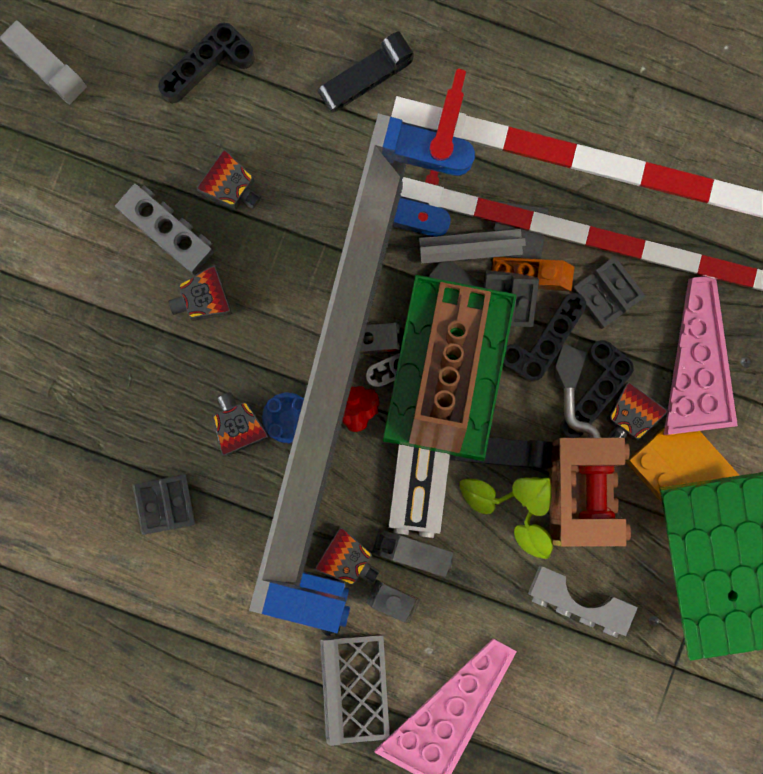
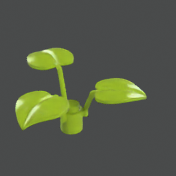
(532, 493)

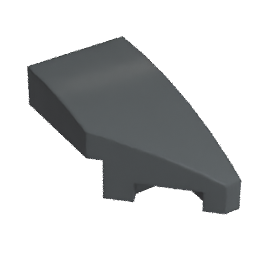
(569, 366)

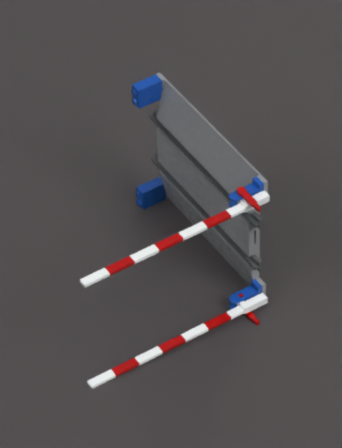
(439, 142)

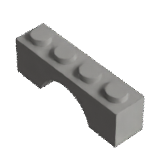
(611, 614)

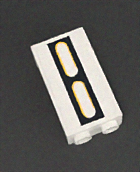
(419, 491)

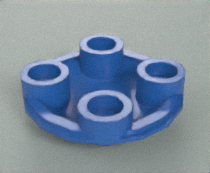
(282, 416)

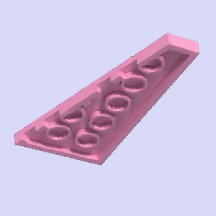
(701, 376)
(443, 725)

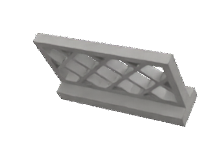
(471, 246)
(332, 690)

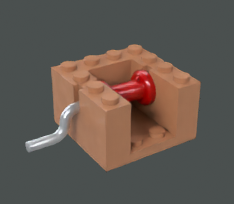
(584, 485)

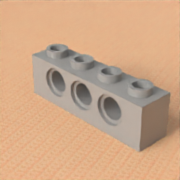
(131, 207)

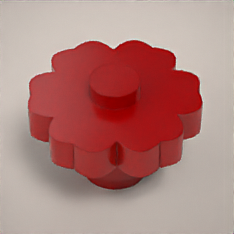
(360, 408)

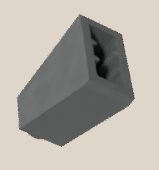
(412, 553)

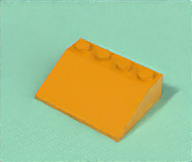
(678, 460)

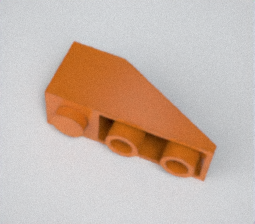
(552, 274)

